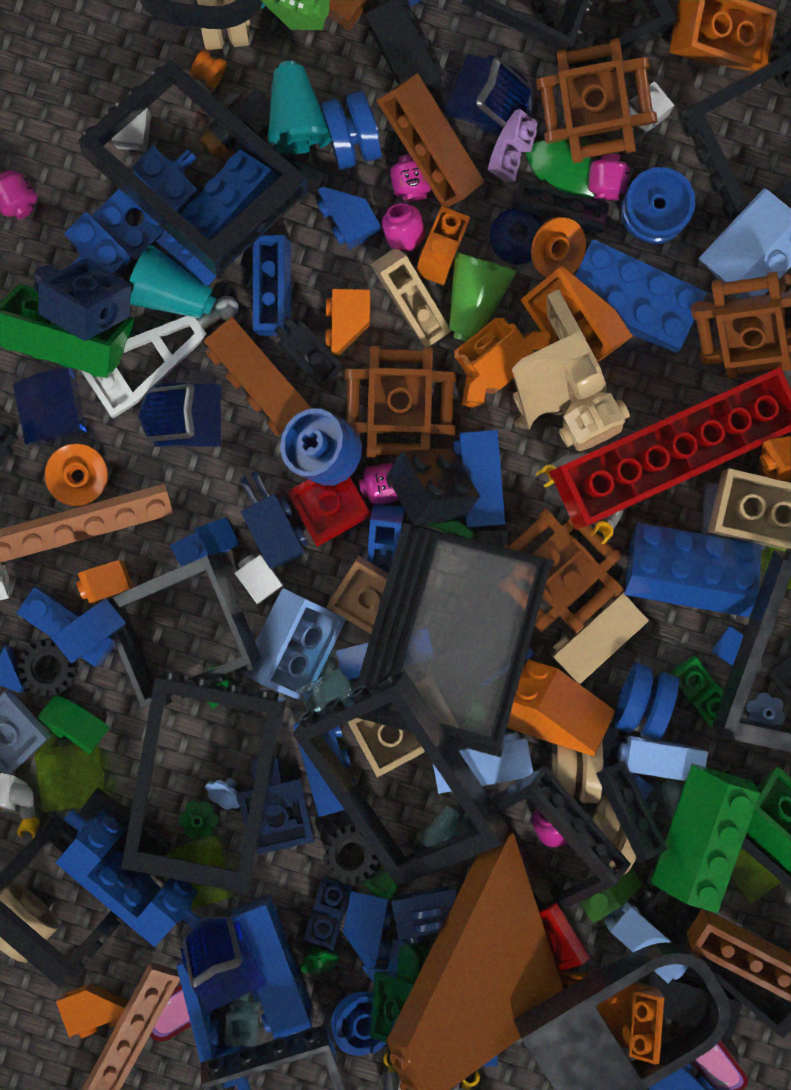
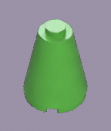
(476, 293)

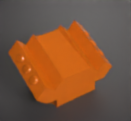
(492, 355)

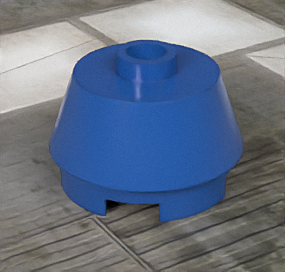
(352, 1025)

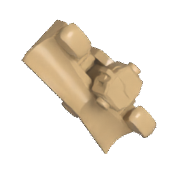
(568, 384)

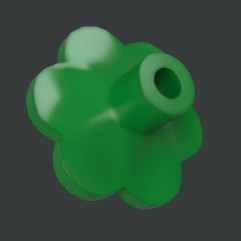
(204, 813)
(319, 961)

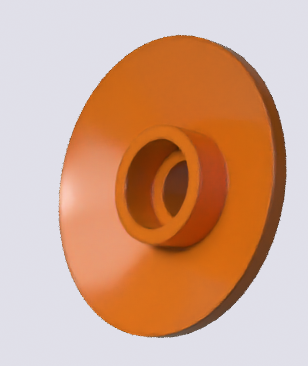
(568, 250)
(60, 473)

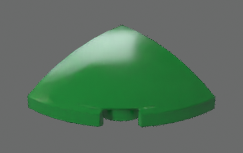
(556, 166)

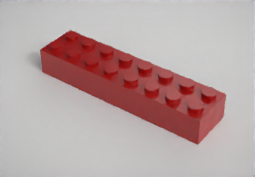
(674, 449)

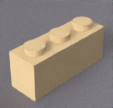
(599, 638)

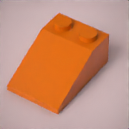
(724, 32)
(594, 316)
(559, 710)

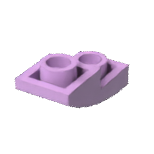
(515, 138)

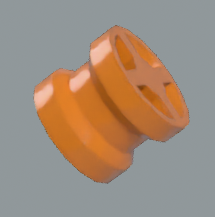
(208, 69)

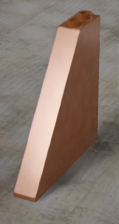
(477, 978)

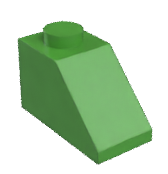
(611, 899)

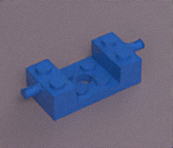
(107, 236)
(141, 902)
(206, 1029)

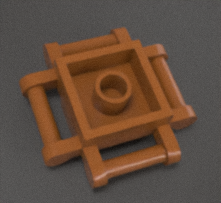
(596, 100)
(748, 328)
(400, 400)
(572, 572)

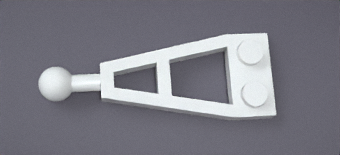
(115, 391)

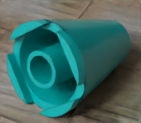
(295, 112)
(168, 286)

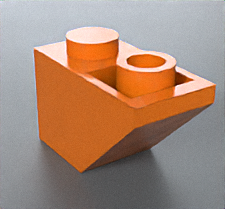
(442, 245)
(349, 317)
(776, 459)
(104, 581)
(89, 1008)

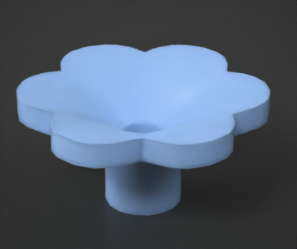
(763, 703)
(223, 793)

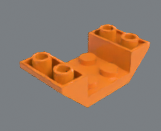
(632, 1015)

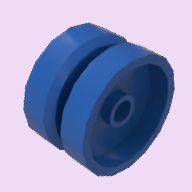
(353, 129)
(675, 203)
(321, 447)
(646, 702)

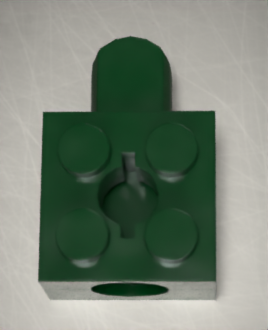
(393, 989)

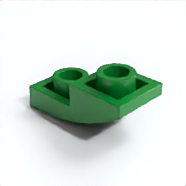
(699, 688)
(74, 722)

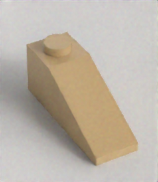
(411, 296)

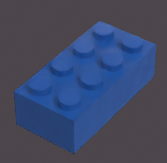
(217, 205)
(645, 298)
(693, 569)
(284, 997)

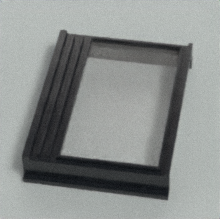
(461, 630)

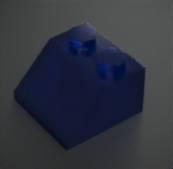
(49, 406)

